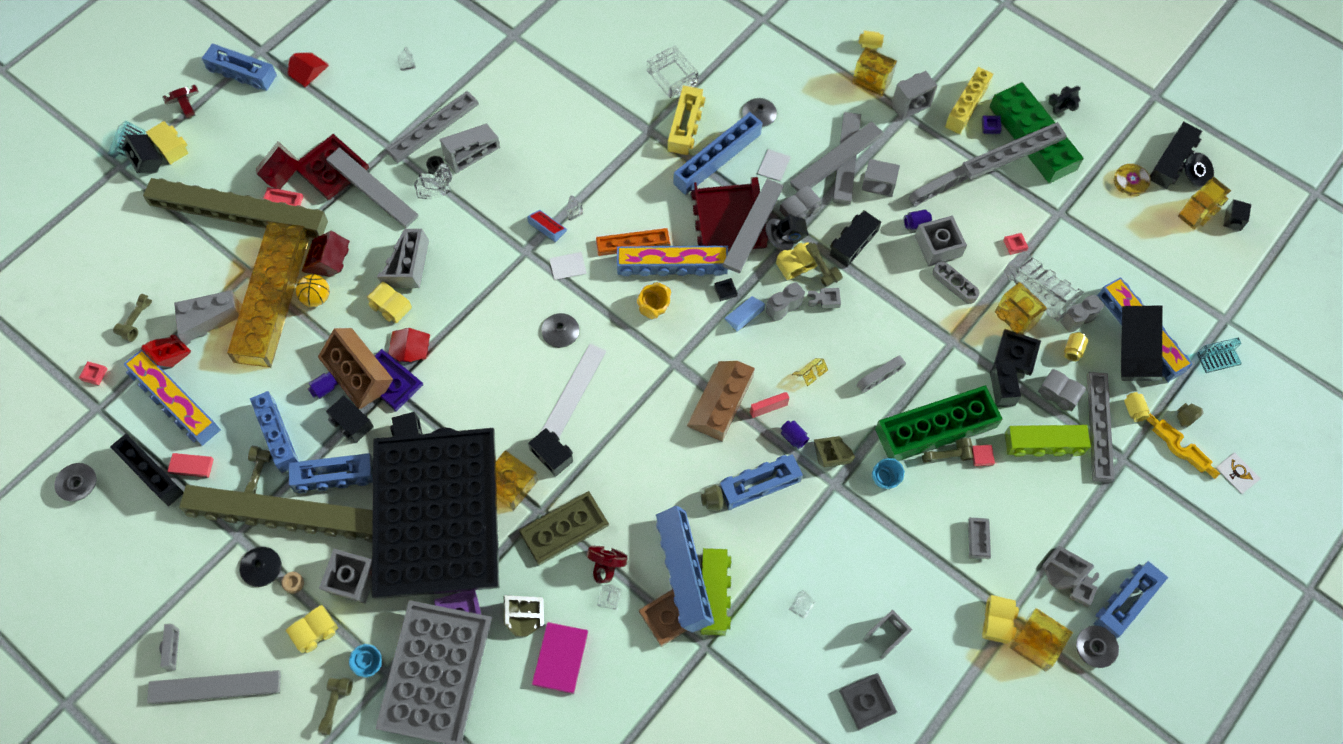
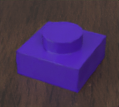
(991, 124)

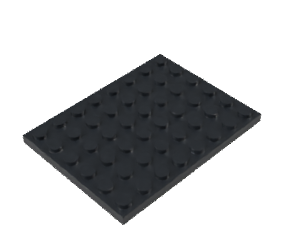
(434, 514)

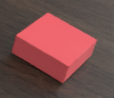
(1015, 243)
(93, 373)
(983, 455)

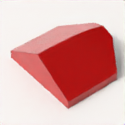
(305, 67)
(409, 345)
(166, 351)

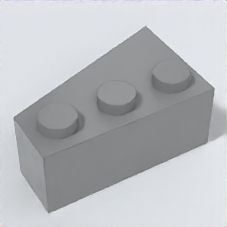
(469, 146)
(407, 262)
(205, 313)

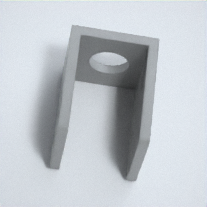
(880, 177)
(893, 618)

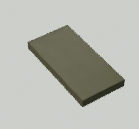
(563, 528)

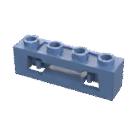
(239, 67)
(274, 431)
(787, 474)
(302, 479)
(1149, 576)

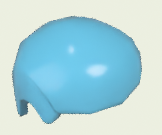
(888, 473)
(365, 660)

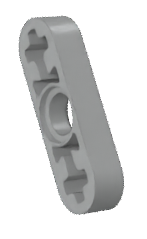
(969, 287)
(881, 374)

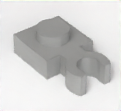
(827, 298)
(1085, 591)

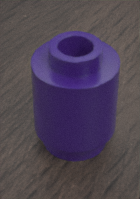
(915, 218)
(322, 385)
(794, 434)

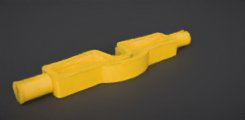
(1190, 453)

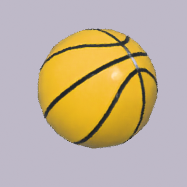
(312, 290)

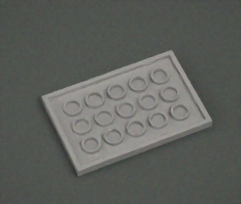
(434, 673)

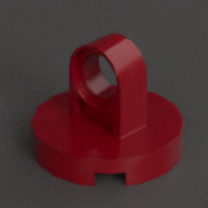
(181, 95)
(605, 560)

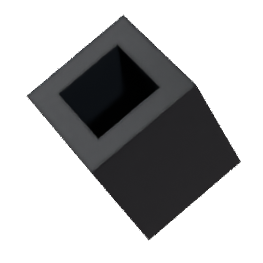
(1237, 215)
(792, 229)

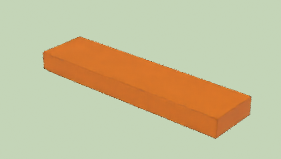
(608, 244)

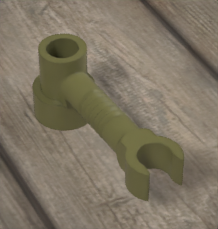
(829, 276)
(126, 330)
(963, 449)
(259, 456)
(337, 687)

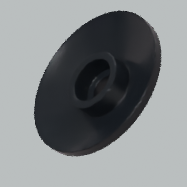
(1198, 169)
(266, 572)

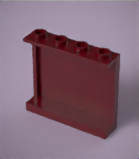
(723, 212)

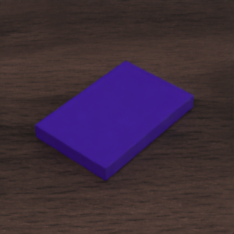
(403, 384)

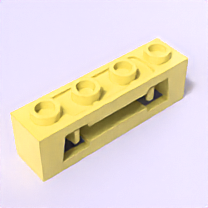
(969, 100)
(677, 140)

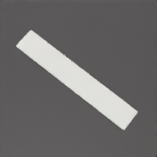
(574, 390)

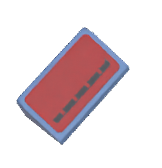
(546, 225)

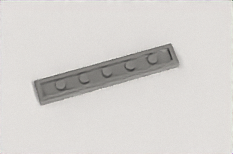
(432, 127)
(1014, 150)
(837, 157)
(845, 174)
(372, 188)
(753, 226)
(1100, 427)
(214, 687)

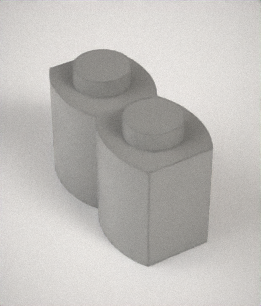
(801, 204)
(785, 301)
(1082, 313)
(1062, 390)

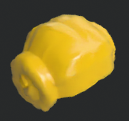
(654, 300)

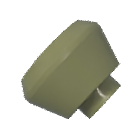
(1189, 414)
(712, 498)

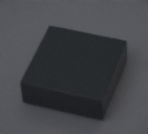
(725, 289)

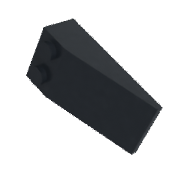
(1141, 343)

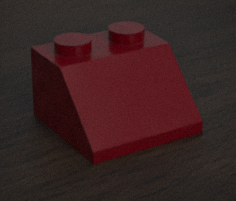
(277, 166)
(326, 255)

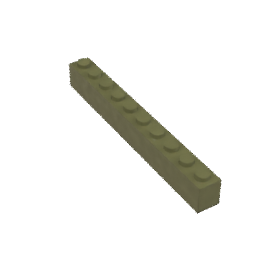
(231, 207)
(277, 511)

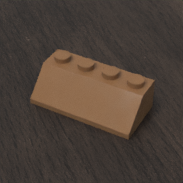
(354, 367)
(721, 398)

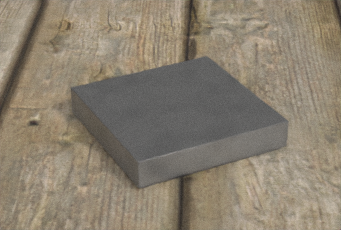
(868, 701)

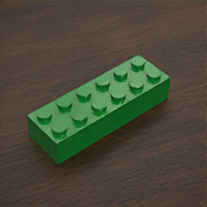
(1023, 115)
(938, 423)

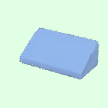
(745, 313)

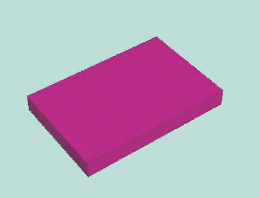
(560, 658)

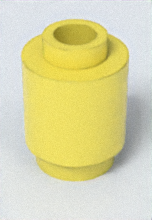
(871, 39)
(1075, 346)
(1137, 407)

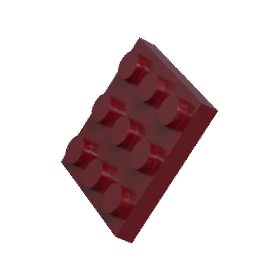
(320, 173)

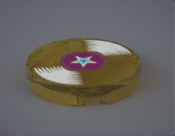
(1132, 179)

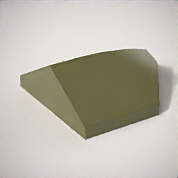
(833, 451)
(523, 614)

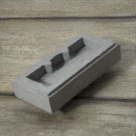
(979, 538)
(169, 647)

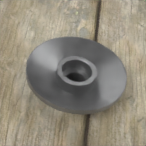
(766, 115)
(774, 236)
(560, 337)
(71, 475)
(1104, 640)

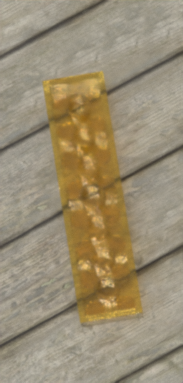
(268, 295)

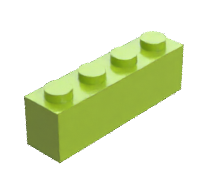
(1047, 440)
(716, 583)

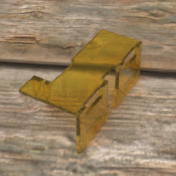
(809, 367)

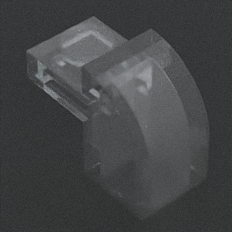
(434, 185)

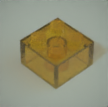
(874, 71)
(1205, 203)
(1020, 309)
(513, 480)
(1041, 640)

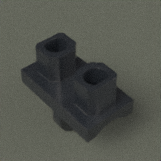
(1068, 99)

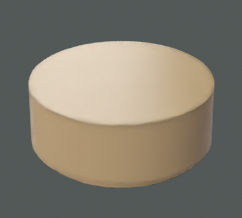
(292, 582)

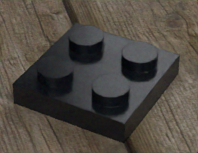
(1018, 349)

